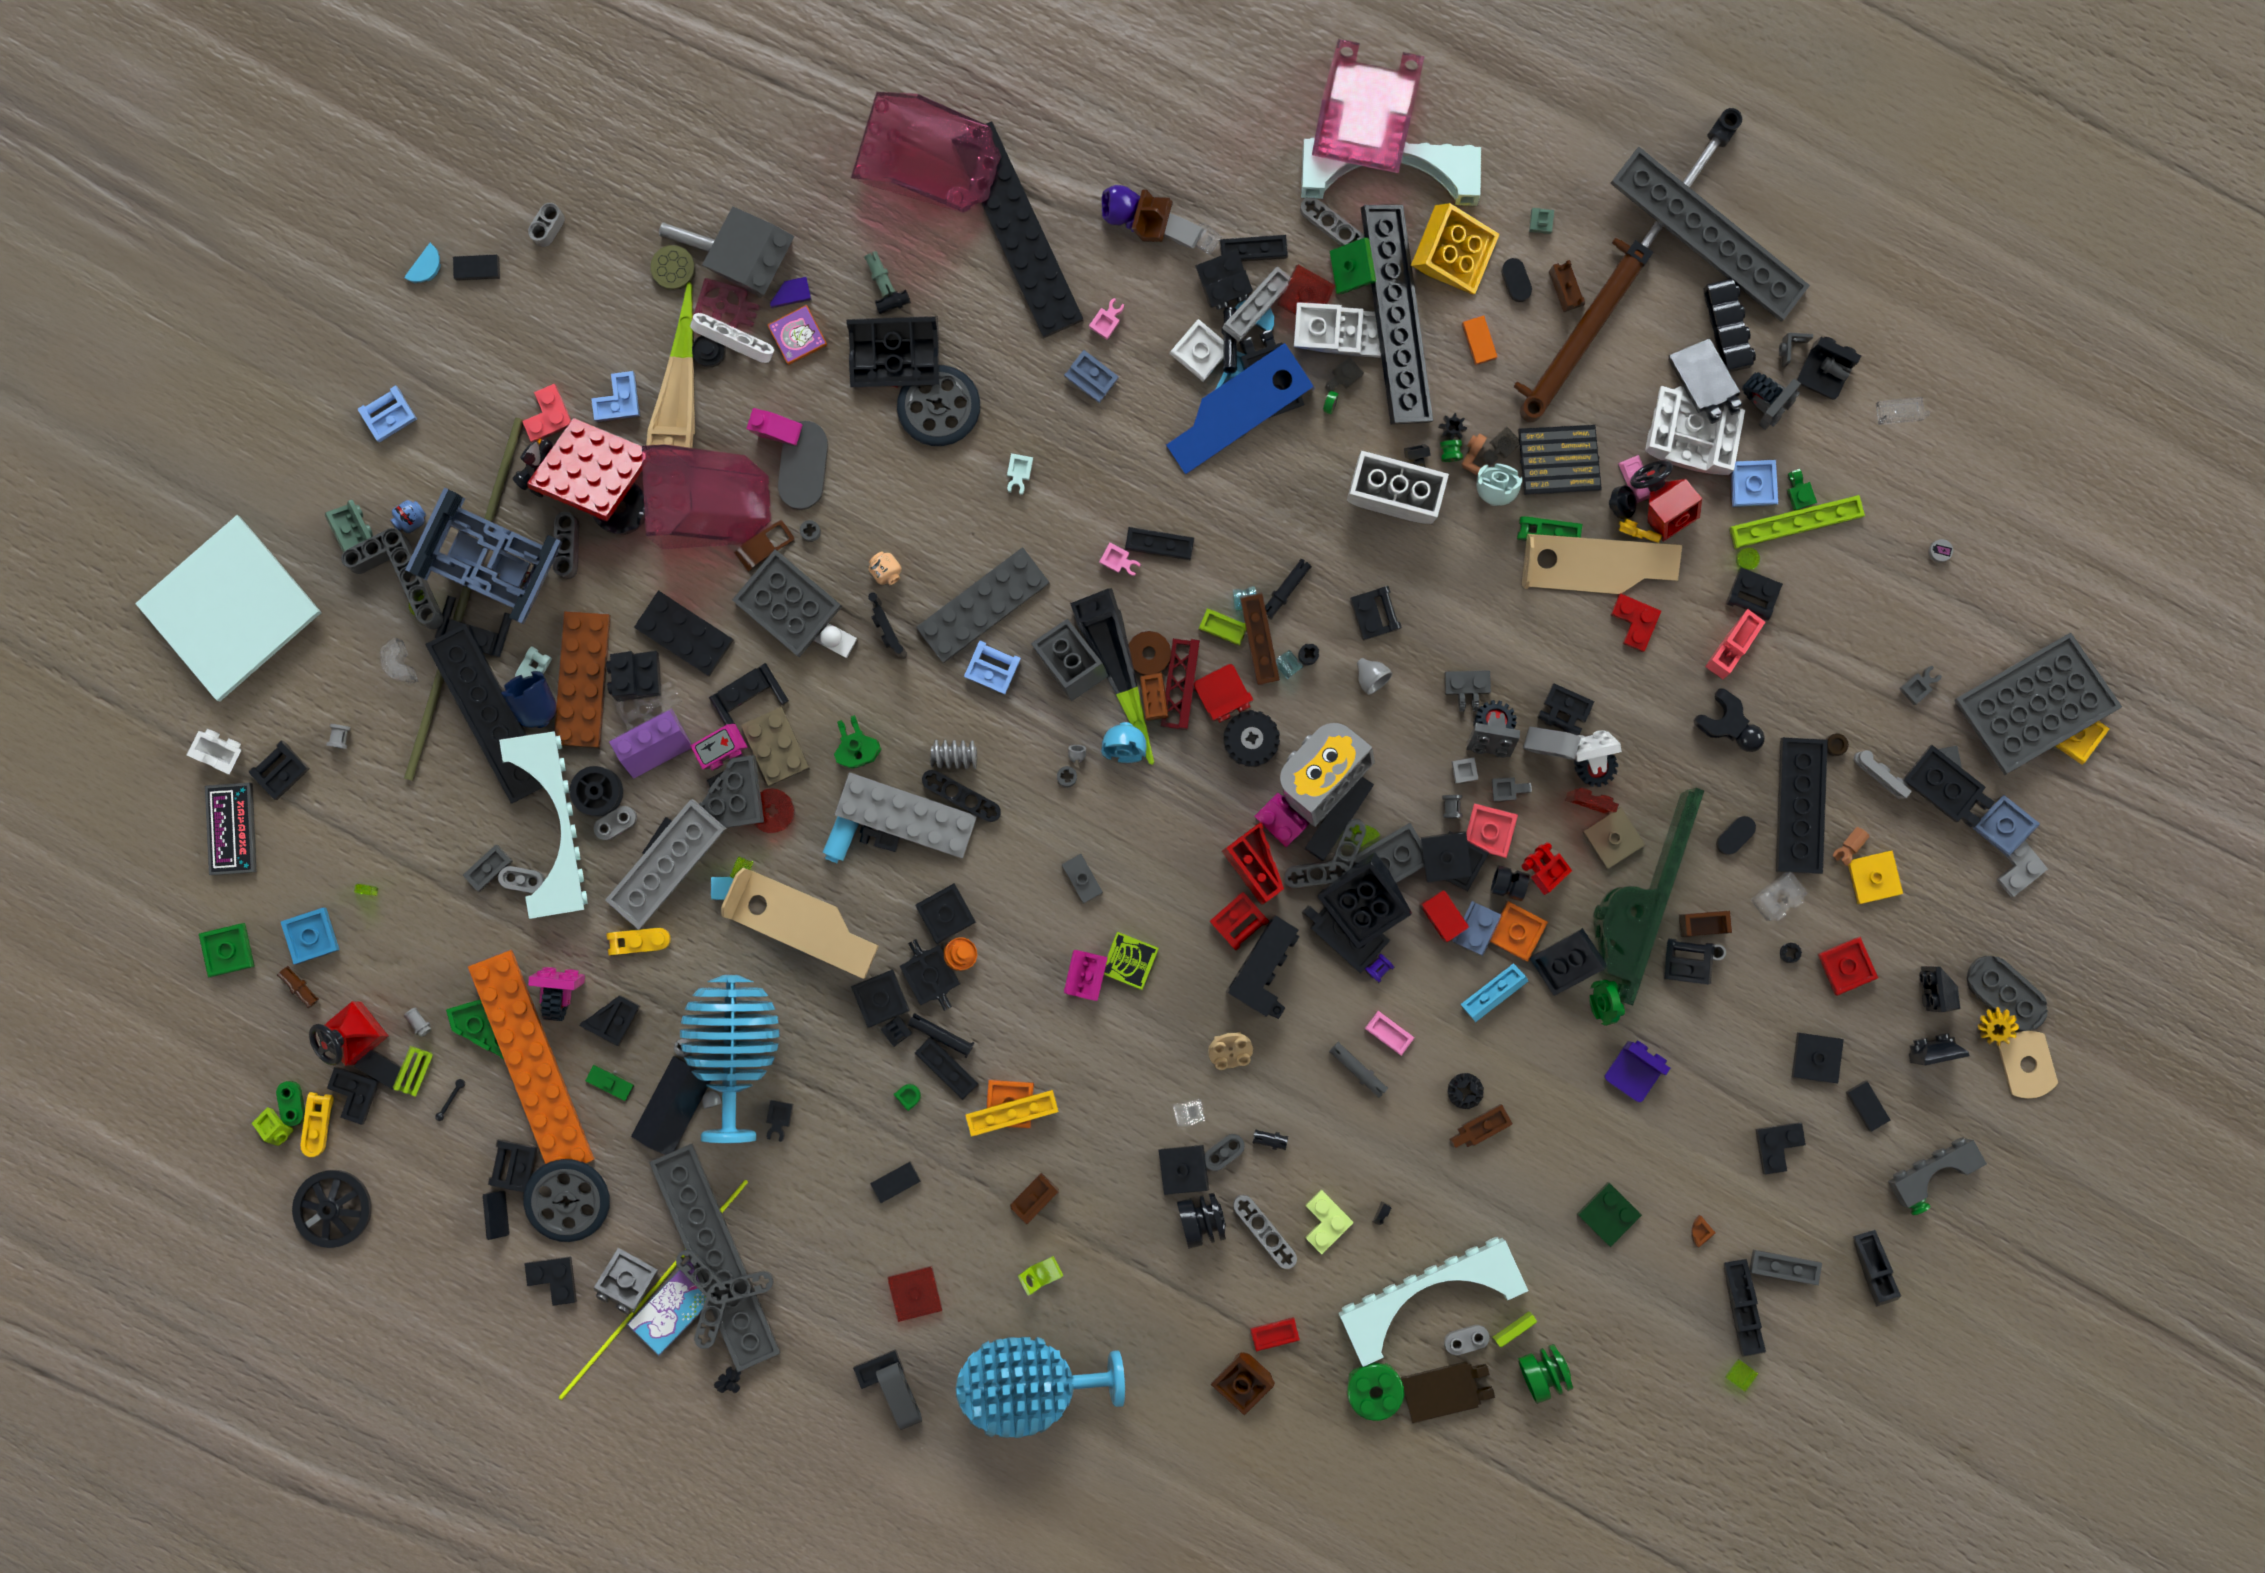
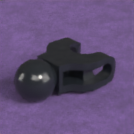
(1733, 723)

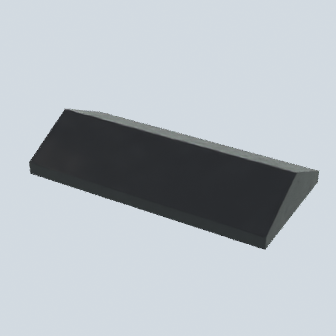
(670, 1107)

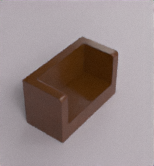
(1705, 923)

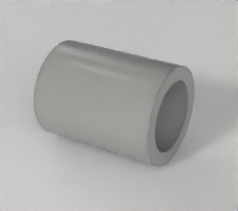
(1722, 952)

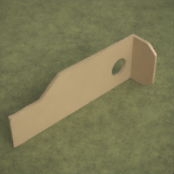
(1598, 563)

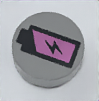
(1940, 550)

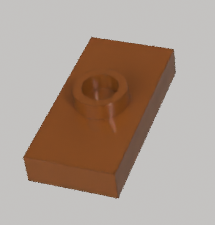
(1154, 696)

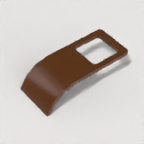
(760, 547)

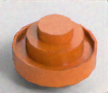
(960, 954)

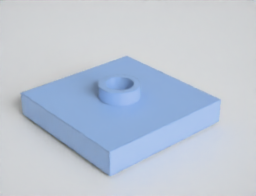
(1754, 483)

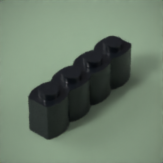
(1728, 325)

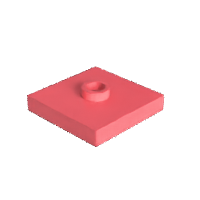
(1491, 829)

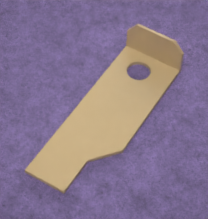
(798, 922)

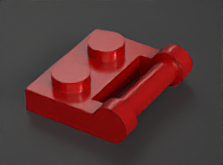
(1234, 915)

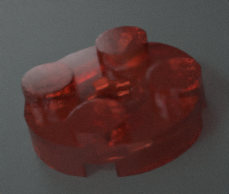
(785, 808)

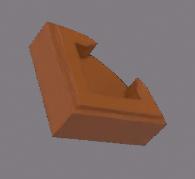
(1701, 1231)

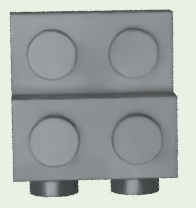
(624, 1281)

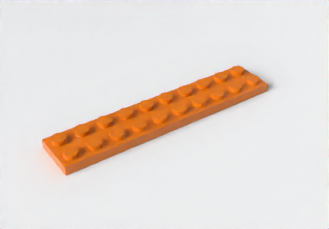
(530, 1059)

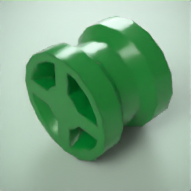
(1451, 450)

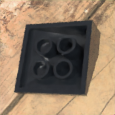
(1365, 901)

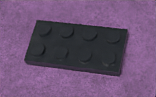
(683, 633)

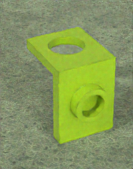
(1040, 1274)

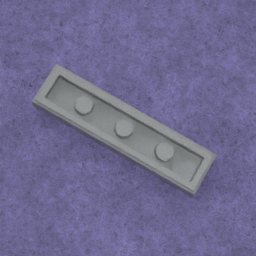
(1257, 304)

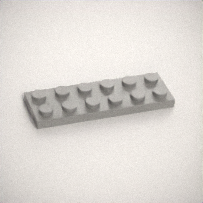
(905, 815)
(665, 864)

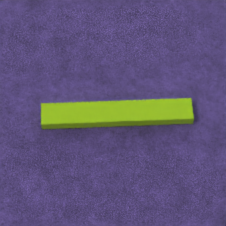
(1797, 522)

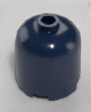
(530, 700)

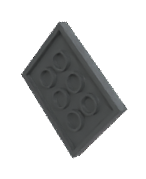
(787, 603)

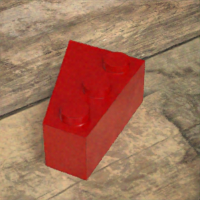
(1254, 864)

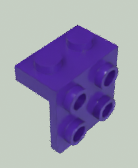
(1636, 1070)

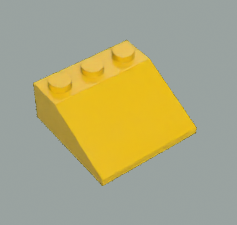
(1455, 248)

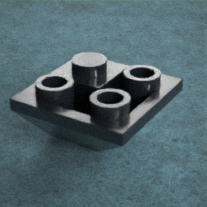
(1939, 990)

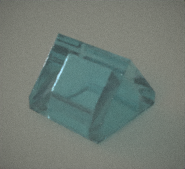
(1288, 664)

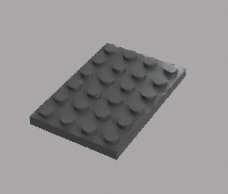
(2038, 703)

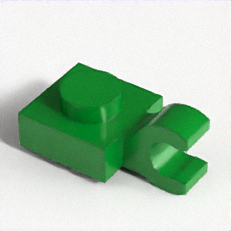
(1801, 494)

